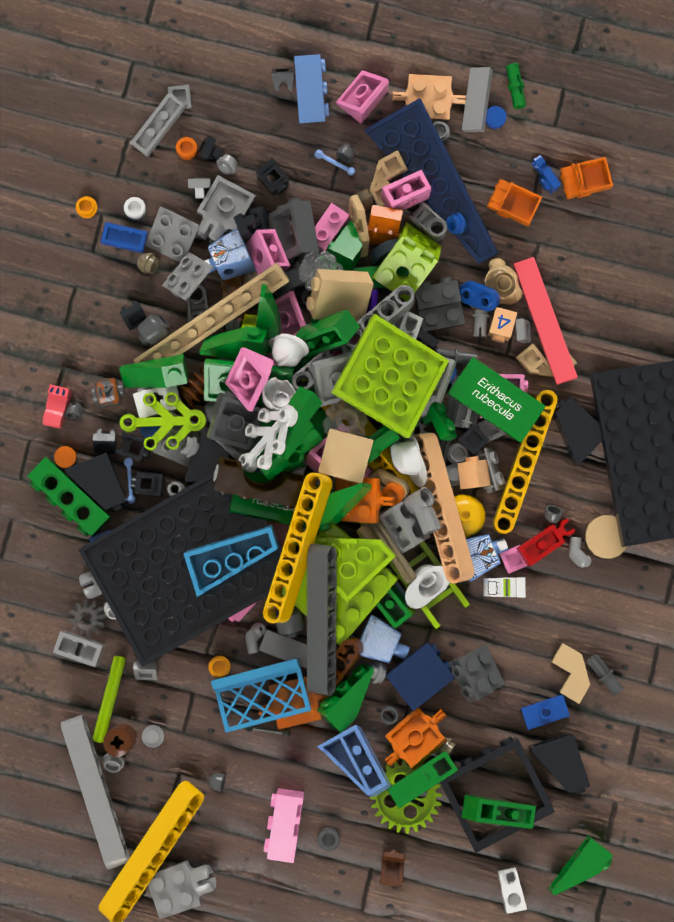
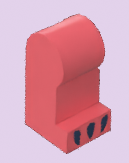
(56, 406)

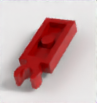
(544, 542)

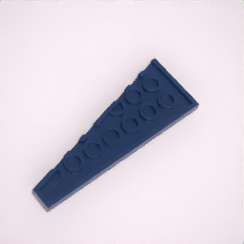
(421, 148)

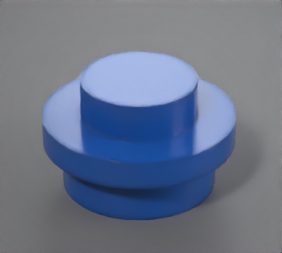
(456, 223)

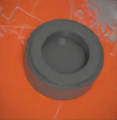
(328, 839)

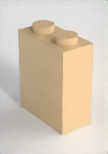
(339, 291)

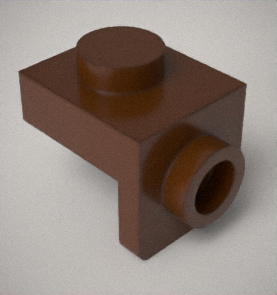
(392, 868)

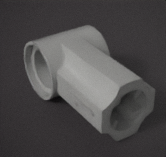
(420, 505)

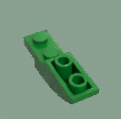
(438, 418)

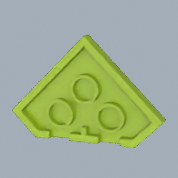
(357, 562)

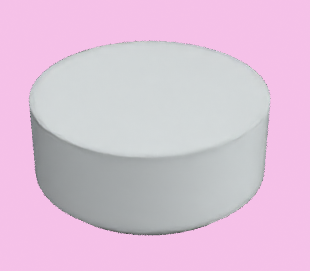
(135, 208)

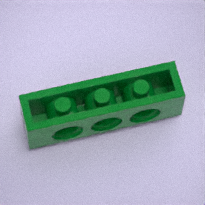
(48, 469)

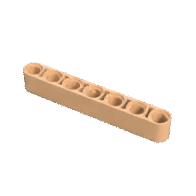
(451, 537)

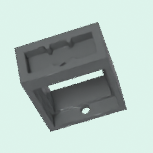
(303, 228)

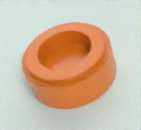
(186, 148)
(65, 457)
(394, 490)

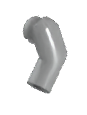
(577, 554)
(253, 635)

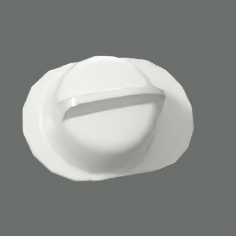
(288, 349)
(409, 461)
(427, 585)

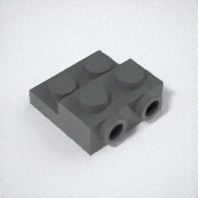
(439, 305)
(231, 420)
(476, 673)

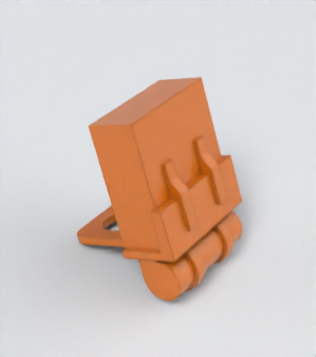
(586, 178)
(514, 202)
(383, 224)

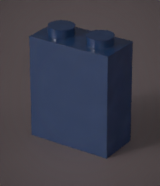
(420, 675)

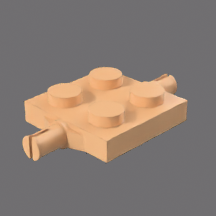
(434, 92)

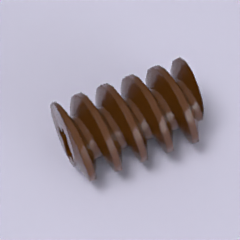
(194, 388)
(124, 733)

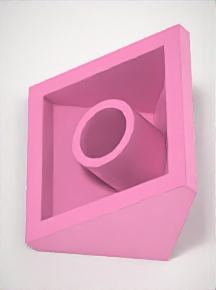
(363, 95)
(290, 314)
(249, 376)

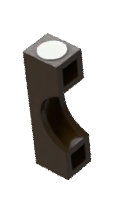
(231, 479)

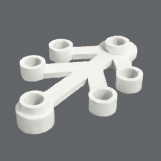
(284, 418)

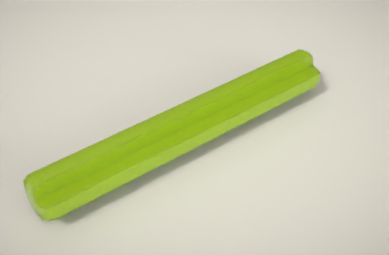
(109, 698)

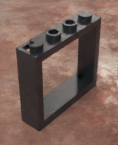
(469, 764)

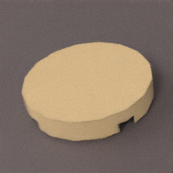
(603, 537)

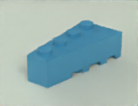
(222, 559)

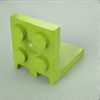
(411, 251)

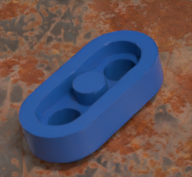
(477, 296)

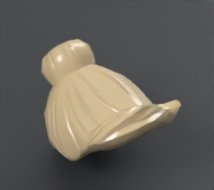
(504, 281)

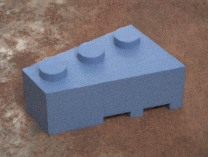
(311, 88)
(357, 760)

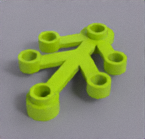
(166, 421)

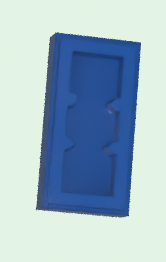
(124, 237)
(544, 712)

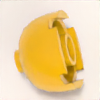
(471, 514)

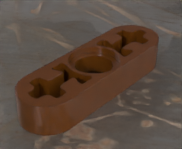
(349, 660)

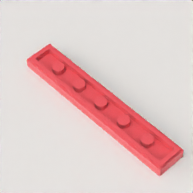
(545, 321)

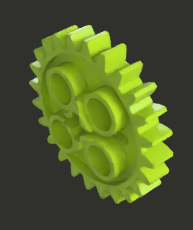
(397, 816)

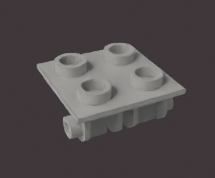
(172, 234)
(187, 276)
(175, 455)

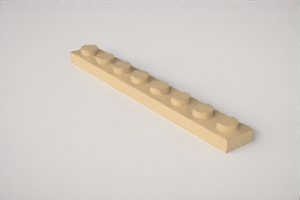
(216, 316)

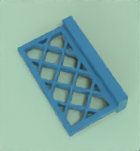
(255, 676)

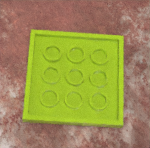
(390, 376)
(354, 612)

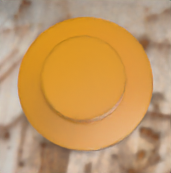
(86, 207)
(219, 666)

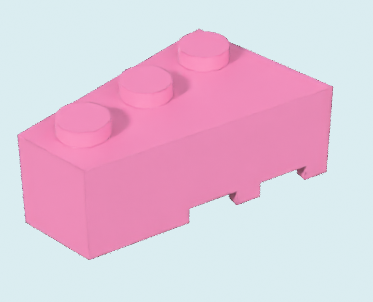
(284, 825)

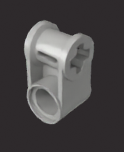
(424, 219)

